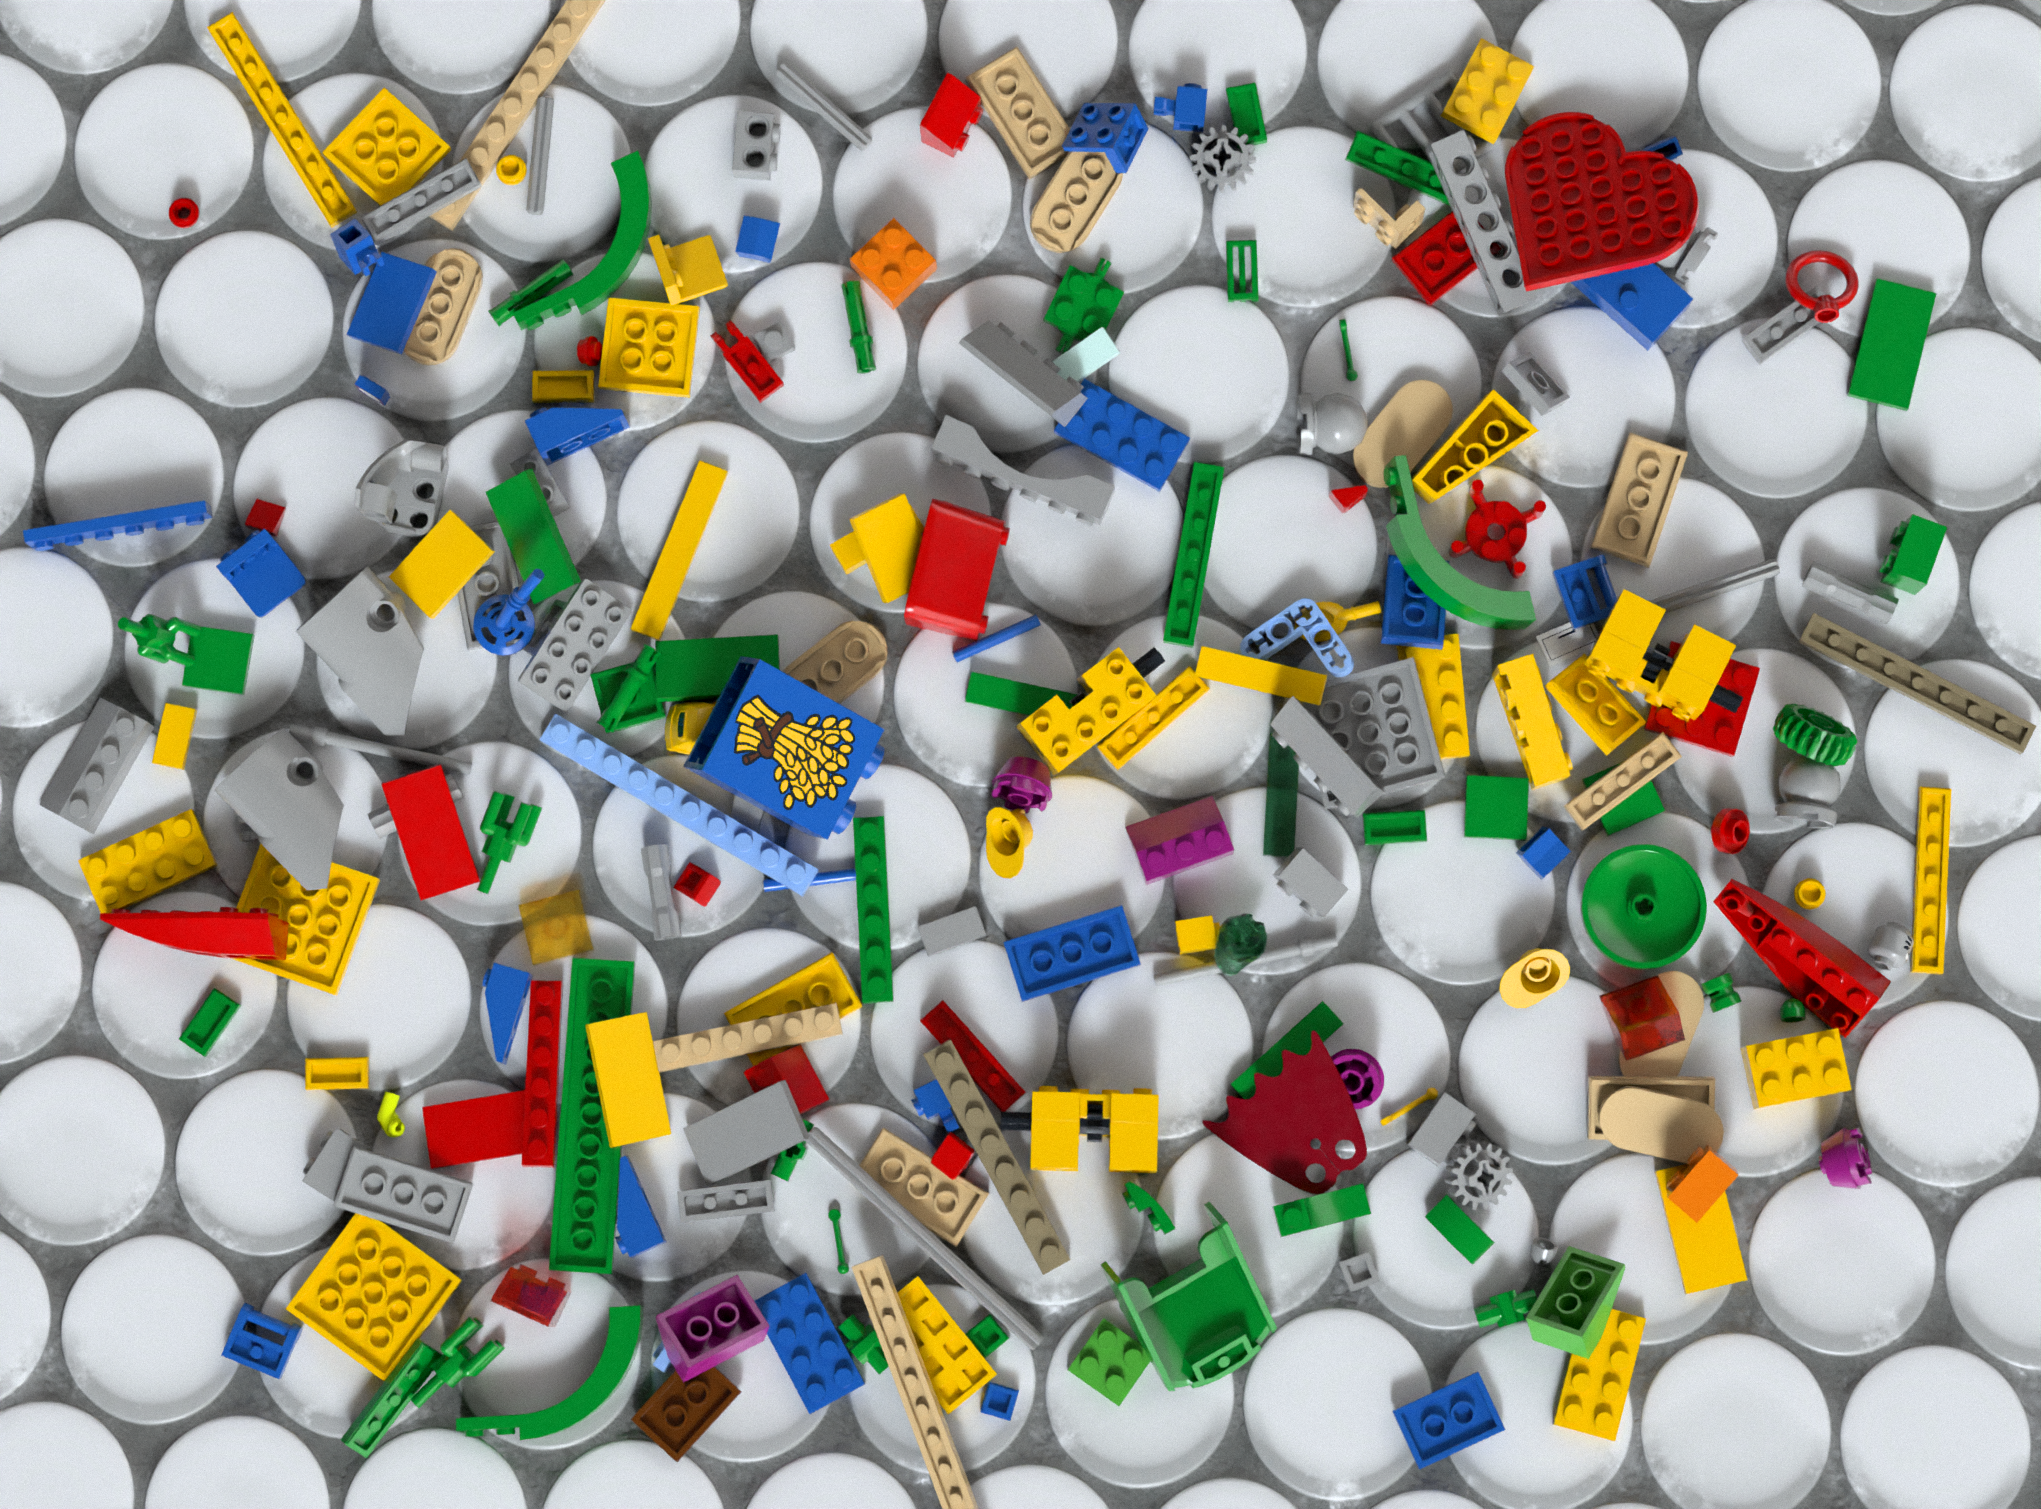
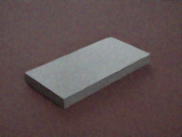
(494, 578)
(746, 1133)
(403, 1194)

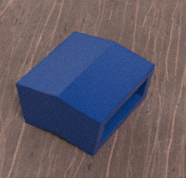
(1672, 145)
(757, 238)
(1543, 852)

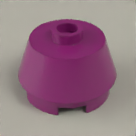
(1023, 784)
(1360, 1075)
(1845, 1160)

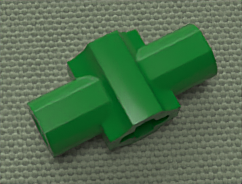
(785, 1165)
(1505, 1308)
(864, 1343)

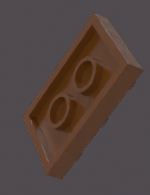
(685, 1410)

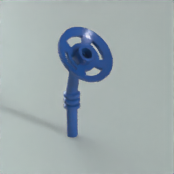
(507, 620)

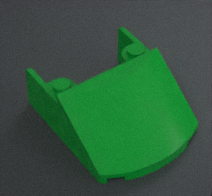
(1201, 1317)

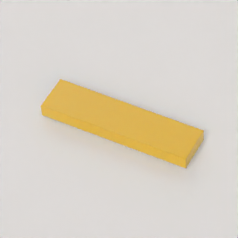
(1153, 718)

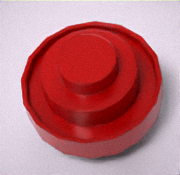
(1730, 831)

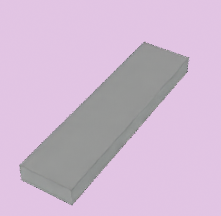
(421, 201)

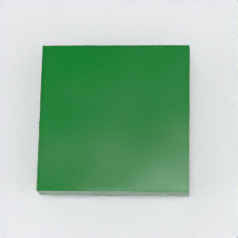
(220, 661)
(644, 705)
(1496, 807)
(1633, 810)

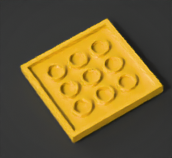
(321, 921)
(373, 1294)

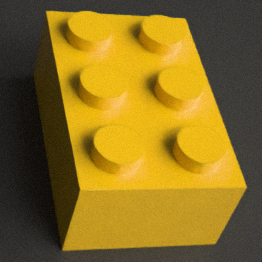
(1795, 1068)

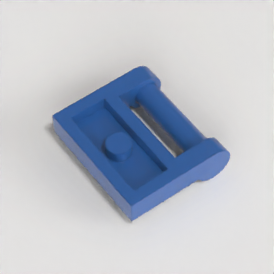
(1578, 593)
(258, 1351)

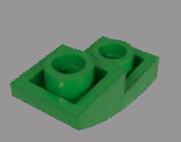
(1142, 1200)
(1459, 1229)

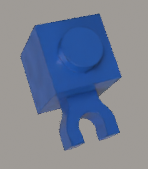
(1187, 108)
(356, 247)
(933, 1102)

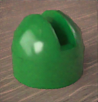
(1792, 1011)

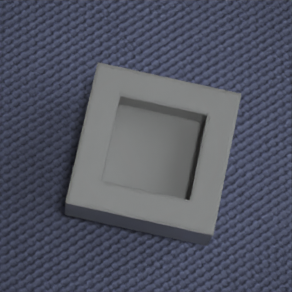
(774, 342)
(1359, 1272)

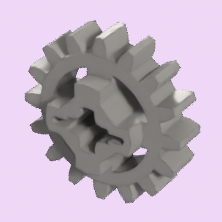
(1235, 159)
(1474, 1171)

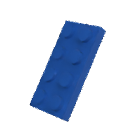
(1124, 437)
(1072, 953)
(808, 1344)

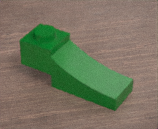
(1321, 1210)

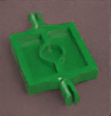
(1082, 304)

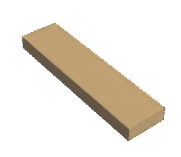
(1622, 781)

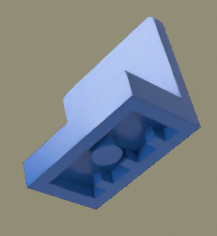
(1108, 129)

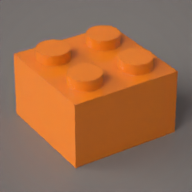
(893, 263)
(1701, 1182)

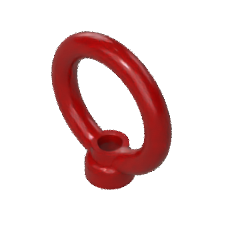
(1825, 306)

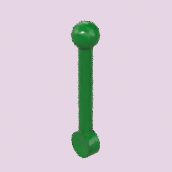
(1351, 374)
(834, 1215)

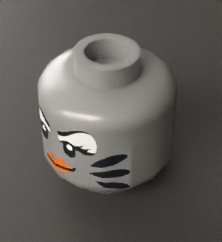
(1890, 946)

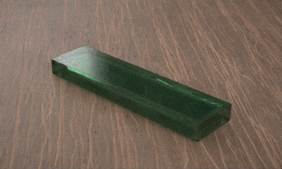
(1280, 801)

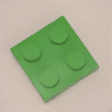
(1110, 1362)

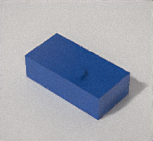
(1638, 300)

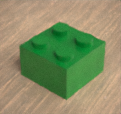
(1913, 554)

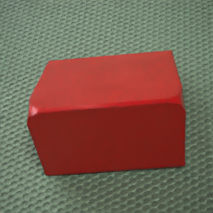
(1348, 497)
(265, 516)
(697, 884)
(952, 1156)

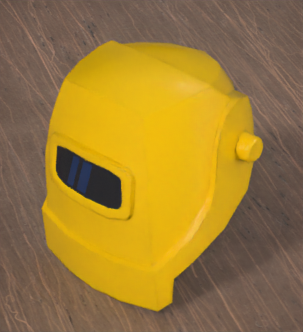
(685, 725)

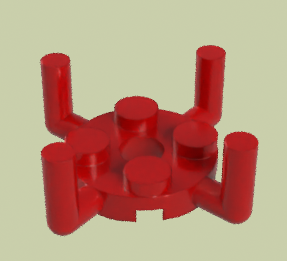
(1508, 518)

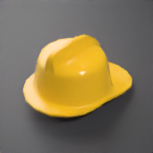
(1006, 839)
(1534, 977)

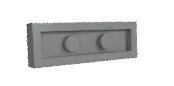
(1781, 329)
(725, 1201)

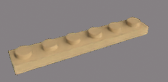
(747, 1037)

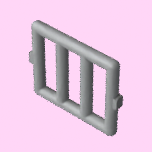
(1403, 113)

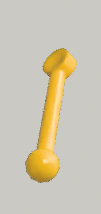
(1431, 1094)

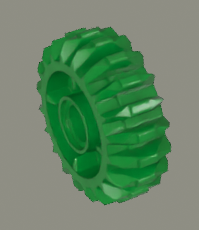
(1814, 734)

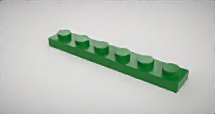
(1193, 555)
(873, 909)

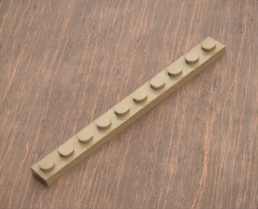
(522, 98)
(914, 1384)

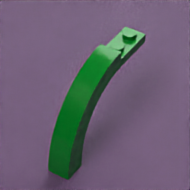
(618, 261)
(1434, 575)
(608, 1375)

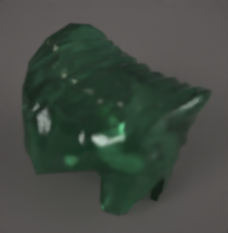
(1239, 943)

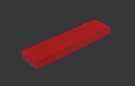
(980, 1063)

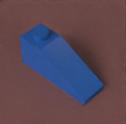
(505, 1001)
(635, 1217)

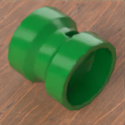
(1721, 992)

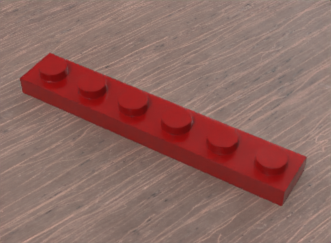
(542, 1074)

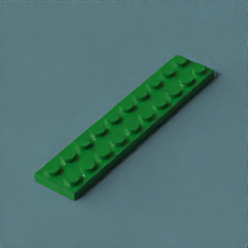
(585, 1163)

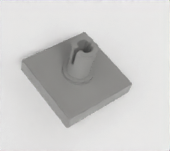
(1533, 385)

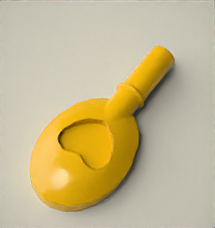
(1339, 617)

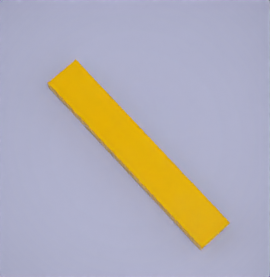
(679, 550)
(1930, 880)

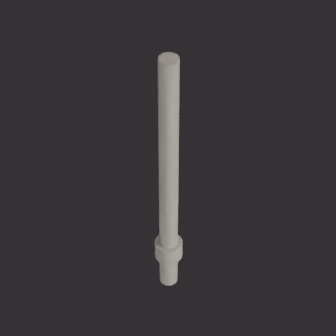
(322, 736)
(1303, 947)

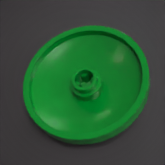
(1643, 906)

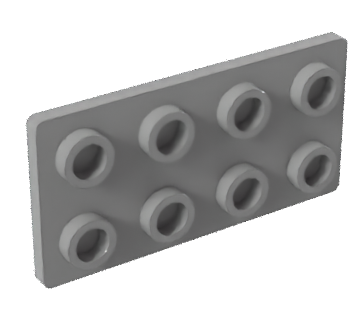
(572, 643)

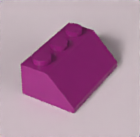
(1180, 840)
(711, 1328)

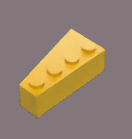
(1478, 440)
(1531, 721)

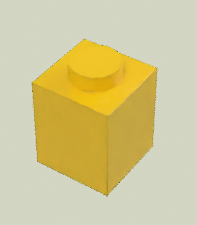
(1196, 934)

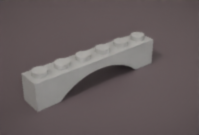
(1079, 495)

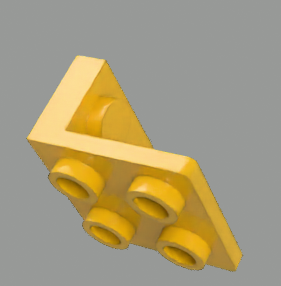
(688, 268)

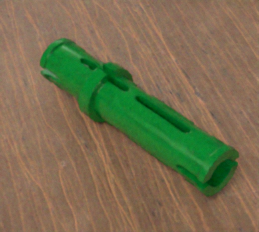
(517, 300)
(860, 337)
(628, 688)

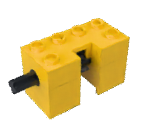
(1676, 682)
(1114, 695)
(1063, 1116)

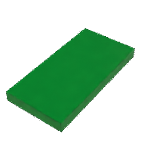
(1891, 344)
(533, 534)
(702, 666)

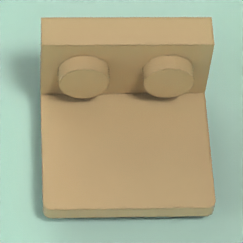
(1387, 229)

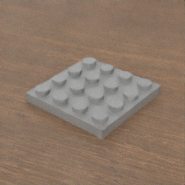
(1382, 725)

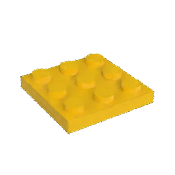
(386, 149)
(649, 347)

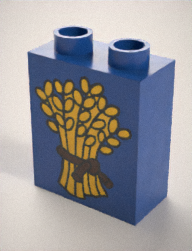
(786, 749)

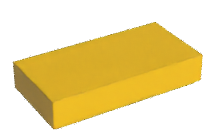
(563, 386)
(174, 736)
(336, 1073)

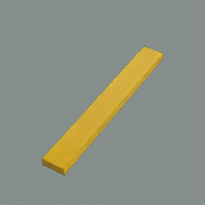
(282, 119)

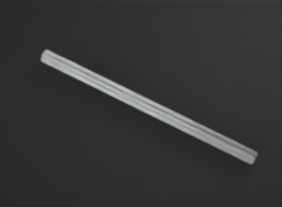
(924, 1238)

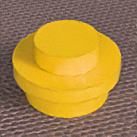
(511, 170)
(1809, 893)

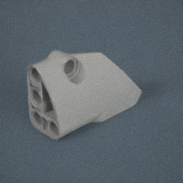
(396, 484)
(368, 649)
(289, 813)

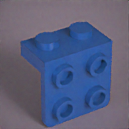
(261, 573)

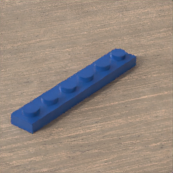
(128, 523)

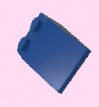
(570, 430)

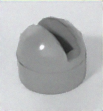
(1543, 1250)

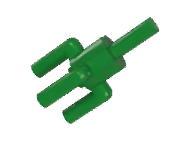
(157, 637)
(504, 835)
(458, 1360)

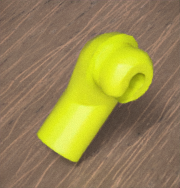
(388, 1117)

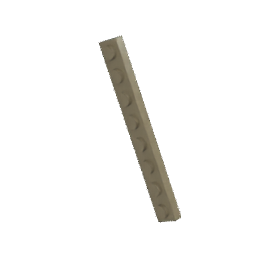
(1917, 683)
(996, 1156)

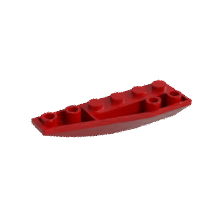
(209, 932)
(1804, 957)

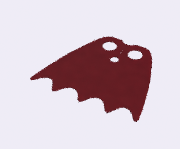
(1290, 1112)

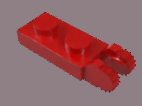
(749, 364)

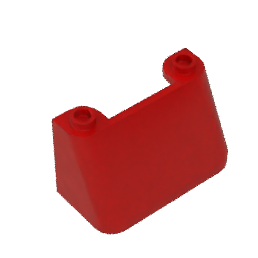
(954, 570)

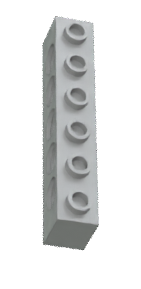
(1466, 213)

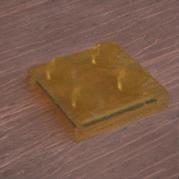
(556, 927)

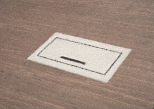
(1566, 643)

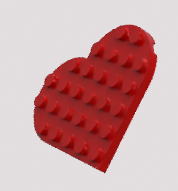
(1591, 205)

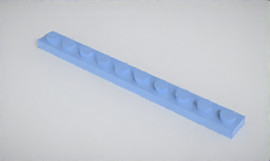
(679, 805)

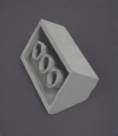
(1024, 371)
(1325, 757)
(96, 765)

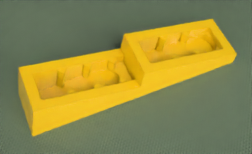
(1260, 675)

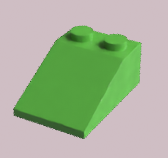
(1576, 1302)

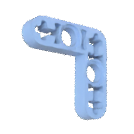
(1308, 628)

